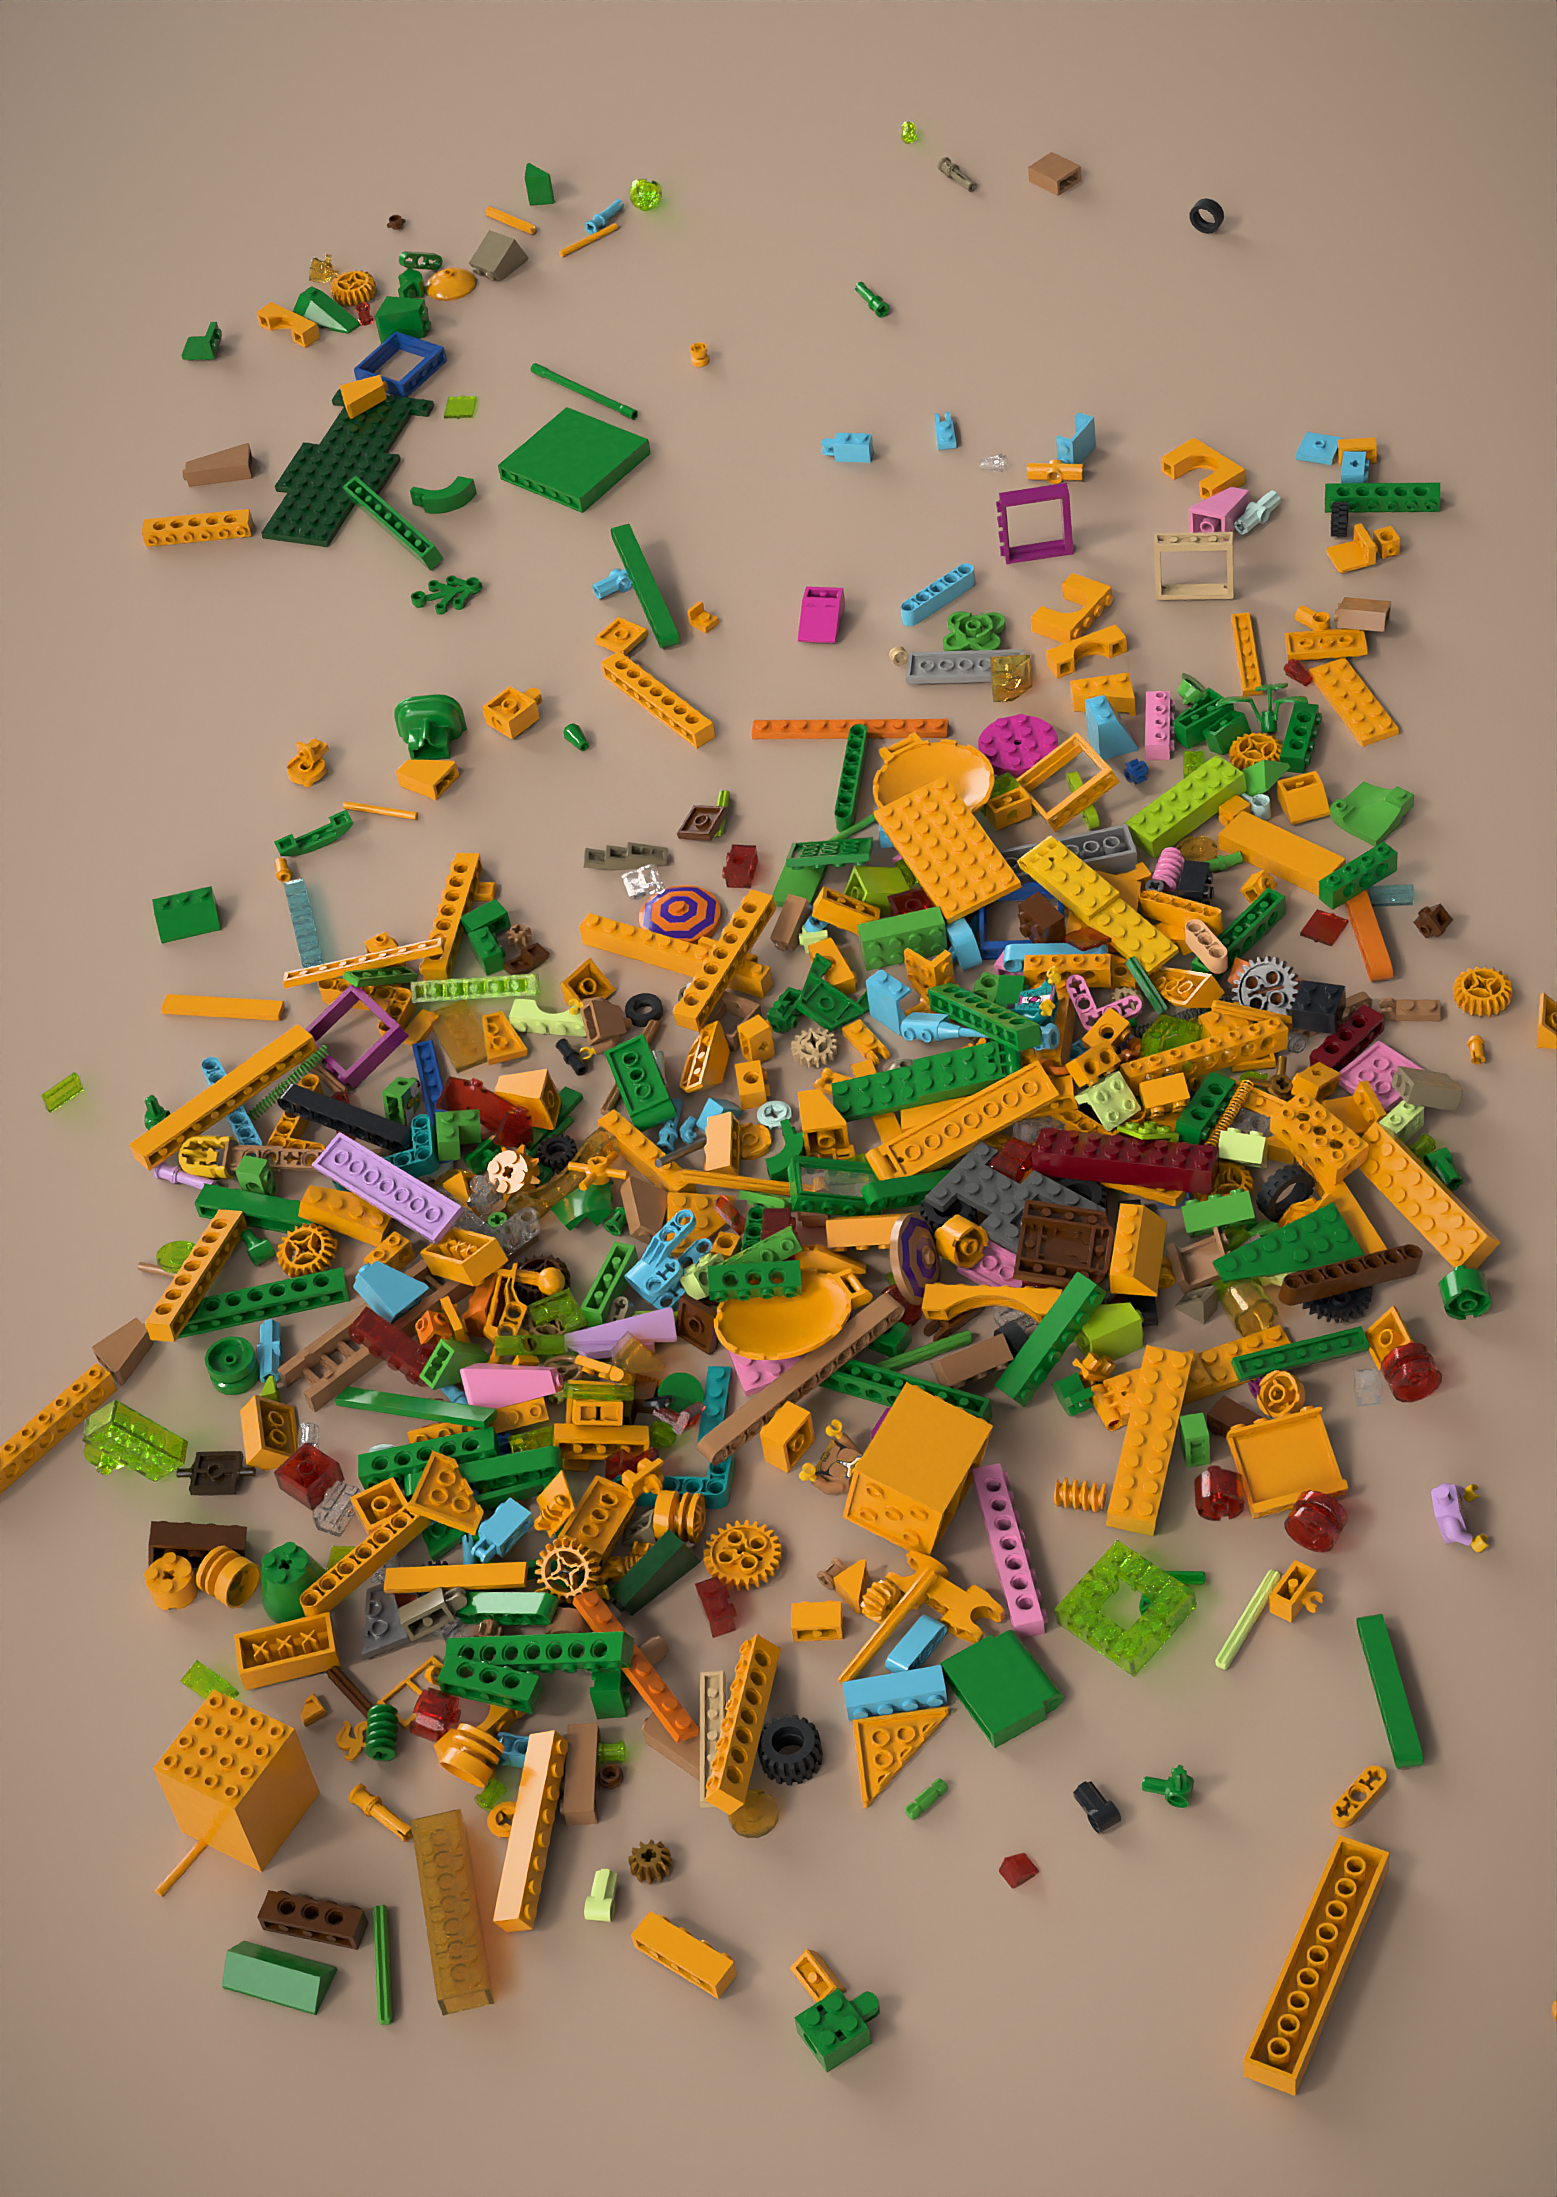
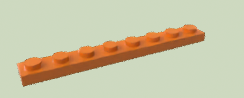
(641, 1673)

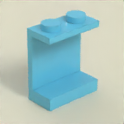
(1081, 444)
(884, 997)

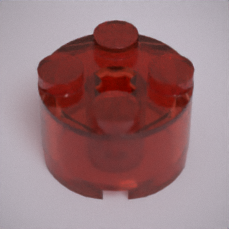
(1219, 1494)
(434, 1714)

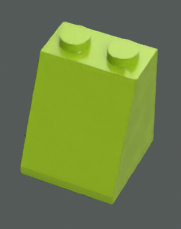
(874, 884)
(1112, 1331)

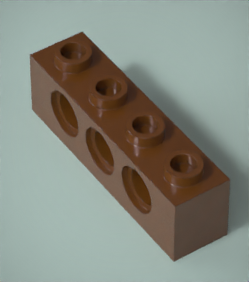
(322, 1928)

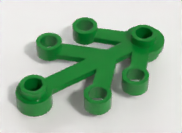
(447, 592)

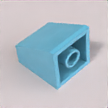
(1107, 729)
(388, 1290)

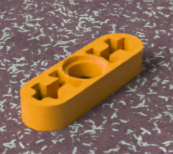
(1358, 1807)

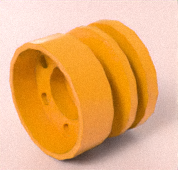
(679, 1515)
(228, 1576)
(474, 1751)

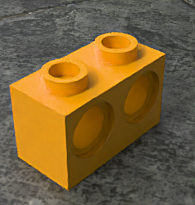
(1093, 1063)
(393, 1251)
(597, 1412)

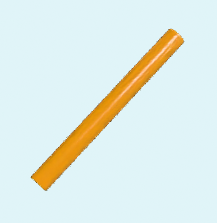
(589, 239)
(380, 810)
(181, 1868)

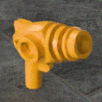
(616, 1568)

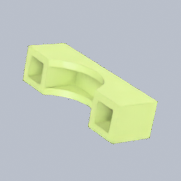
(527, 1017)

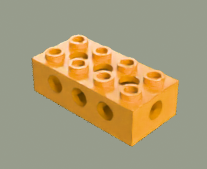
(1319, 1137)

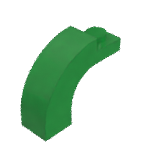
(445, 499)

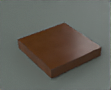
(702, 822)

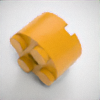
(961, 1241)
(171, 1582)

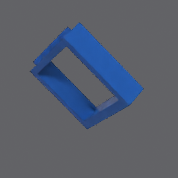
(433, 359)
(993, 949)

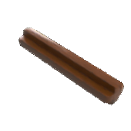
(350, 1690)

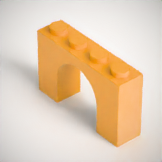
(1197, 455)
(1070, 626)

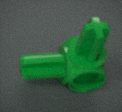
(154, 1113)
(1176, 1788)

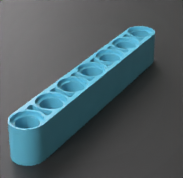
(238, 1119)

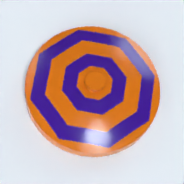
(682, 913)

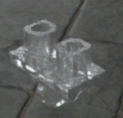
(483, 1194)

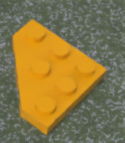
(707, 1219)
(446, 1496)

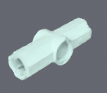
(1257, 512)

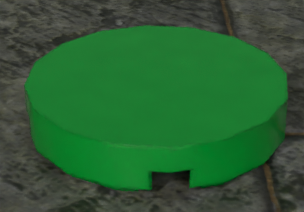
(684, 1388)

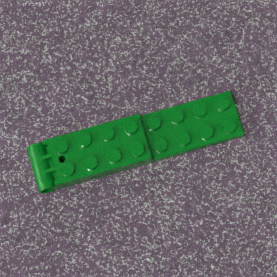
(926, 1081)

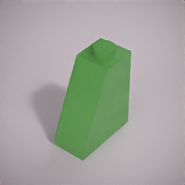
(448, 1359)

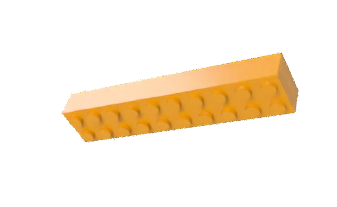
(1316, 1965)

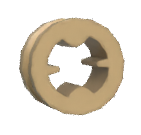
(898, 655)

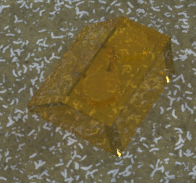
(1010, 677)
(635, 1356)

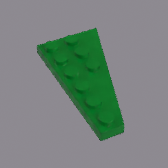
(1296, 1247)

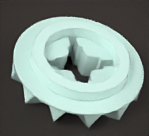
(779, 1108)

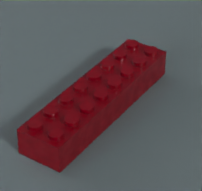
(1126, 1160)

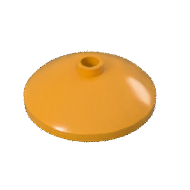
(450, 284)

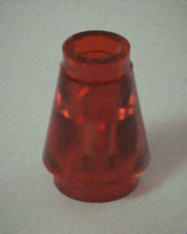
(1297, 672)

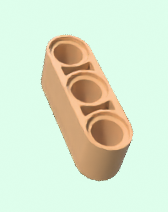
(1206, 946)

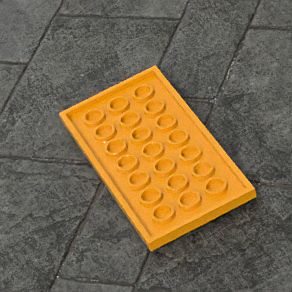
(947, 849)

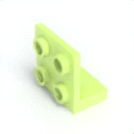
(1110, 1100)

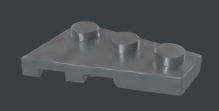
(383, 1623)

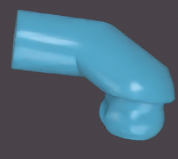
(686, 1132)

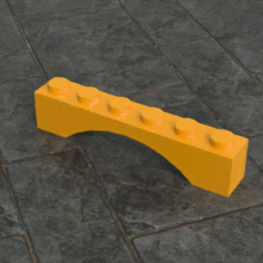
(947, 1301)

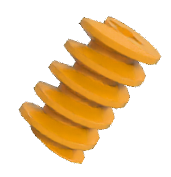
(1080, 1495)

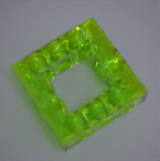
(1134, 1647)

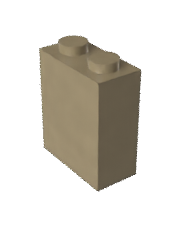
(1426, 1088)

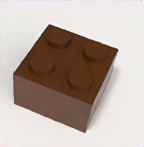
(1040, 920)

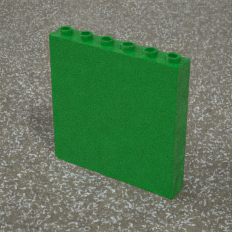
(574, 459)

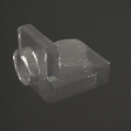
(451, 1630)

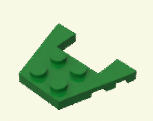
(826, 1003)

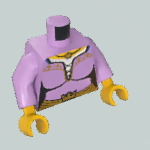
(1452, 1517)

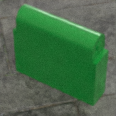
(1001, 1686)

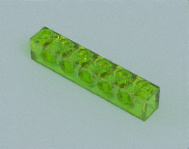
(475, 988)

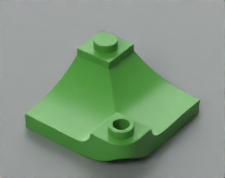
(1371, 811)

